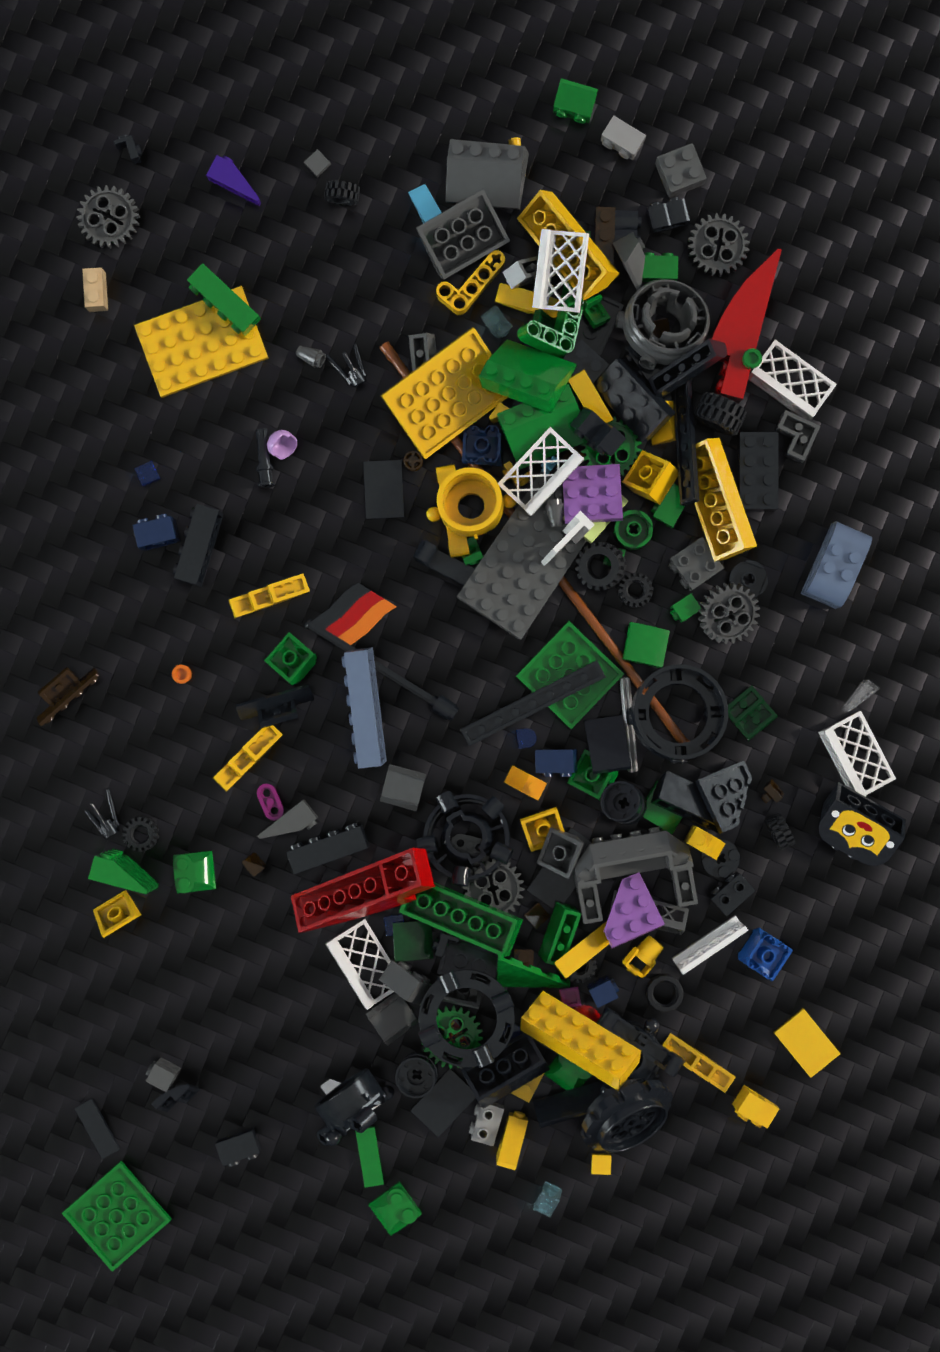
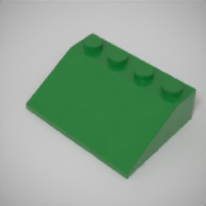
(526, 375)
(526, 424)
(121, 871)

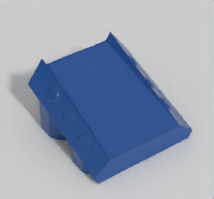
(764, 953)

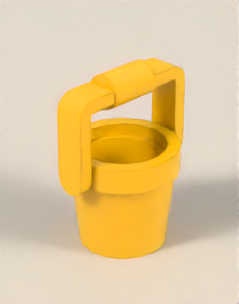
(647, 952)

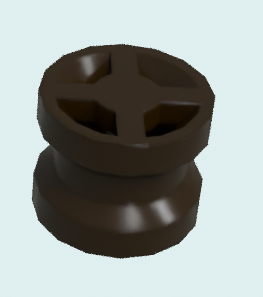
(413, 457)

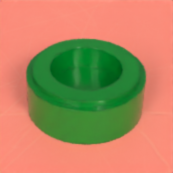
(752, 358)

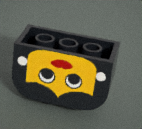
(860, 826)

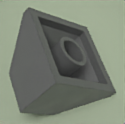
(632, 257)

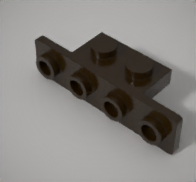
(62, 690)

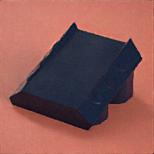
(483, 446)

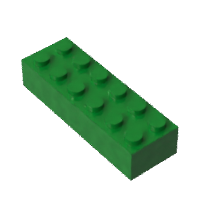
(465, 918)

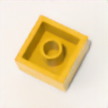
(651, 477)

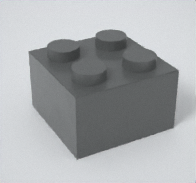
(680, 170)

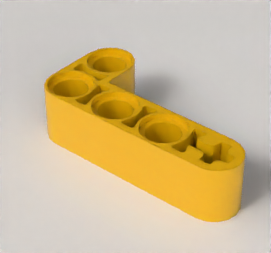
(473, 280)

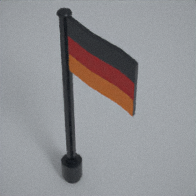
(352, 619)

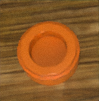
(181, 674)

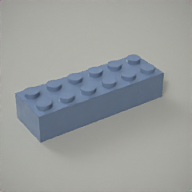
(365, 707)

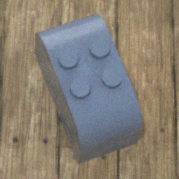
(837, 565)

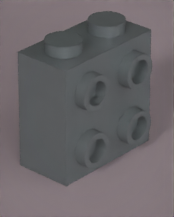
(695, 564)

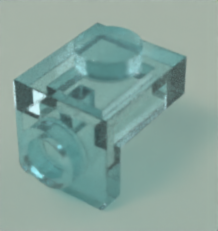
(496, 322)
(548, 1199)

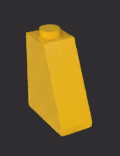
(704, 842)
(512, 1140)

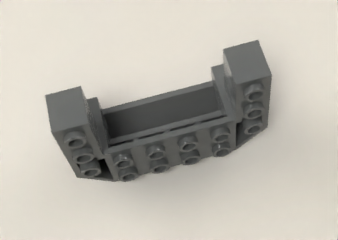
(628, 856)

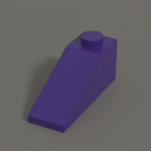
(227, 176)

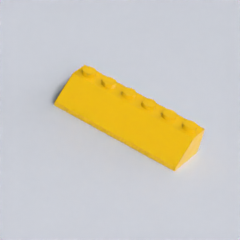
(549, 213)

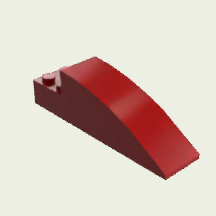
(742, 326)
(364, 891)

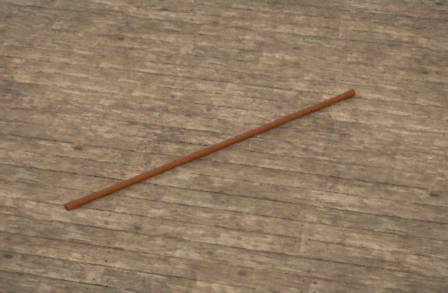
(393, 357)

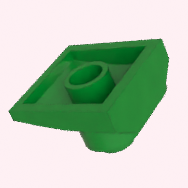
(291, 659)
(587, 781)
(194, 872)
(566, 1073)
(395, 1208)

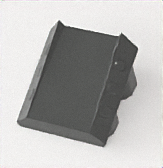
(403, 787)
(392, 1018)

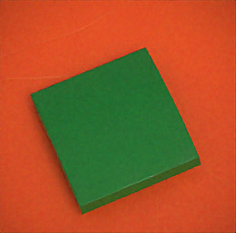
(646, 645)
(661, 817)

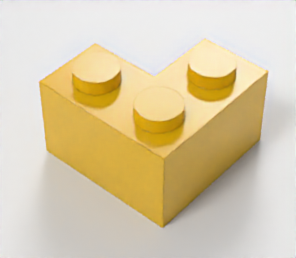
(754, 1107)

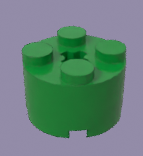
(644, 530)

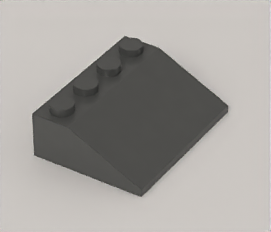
(486, 166)
(462, 234)

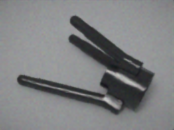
(356, 376)
(106, 827)

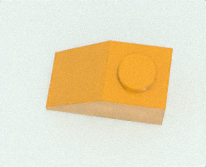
(525, 782)

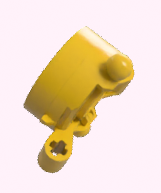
(452, 488)

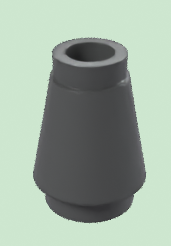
(311, 356)
(555, 512)

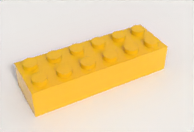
(720, 503)
(580, 1040)

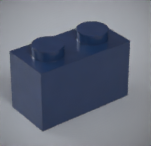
(556, 761)
(603, 991)

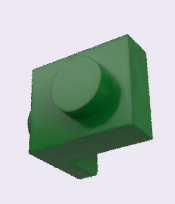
(595, 312)
(475, 552)

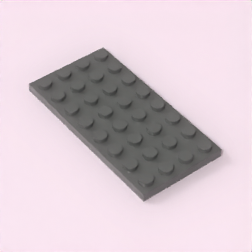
(510, 579)

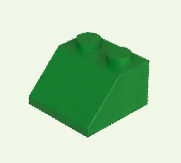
(575, 101)

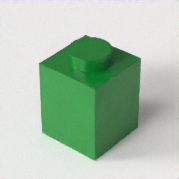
(685, 608)

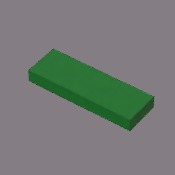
(370, 1157)

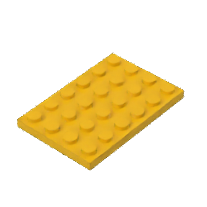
(196, 346)
(443, 394)

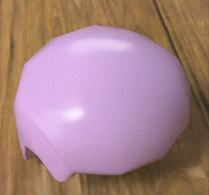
(281, 444)

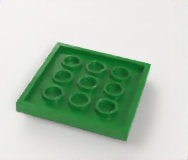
(561, 656)
(116, 1216)

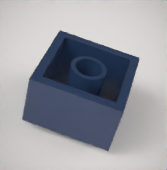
(156, 532)

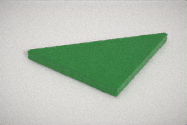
(514, 974)

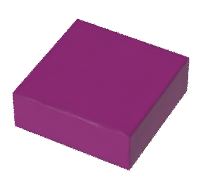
(570, 996)

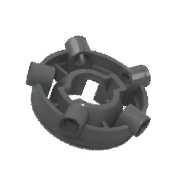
(667, 347)

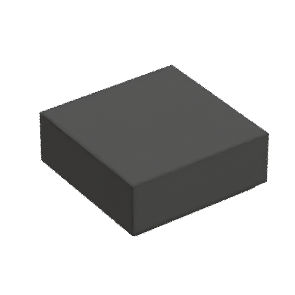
(317, 163)

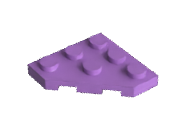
(631, 912)

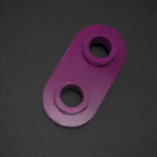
(269, 802)

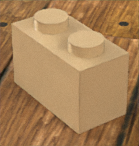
(95, 289)

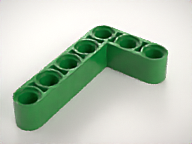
(558, 340)

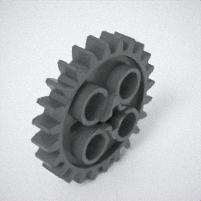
(117, 202)
(734, 248)
(728, 613)
(510, 884)

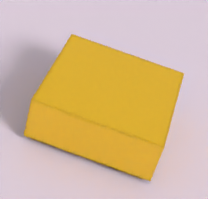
(601, 1164)

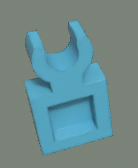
(549, 466)

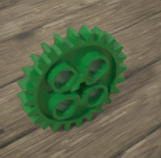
(629, 446)
(444, 1021)

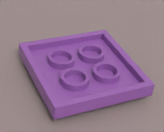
(594, 492)

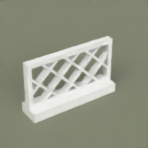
(545, 265)
(786, 395)
(553, 483)
(574, 531)
(842, 761)
(709, 944)
(349, 970)

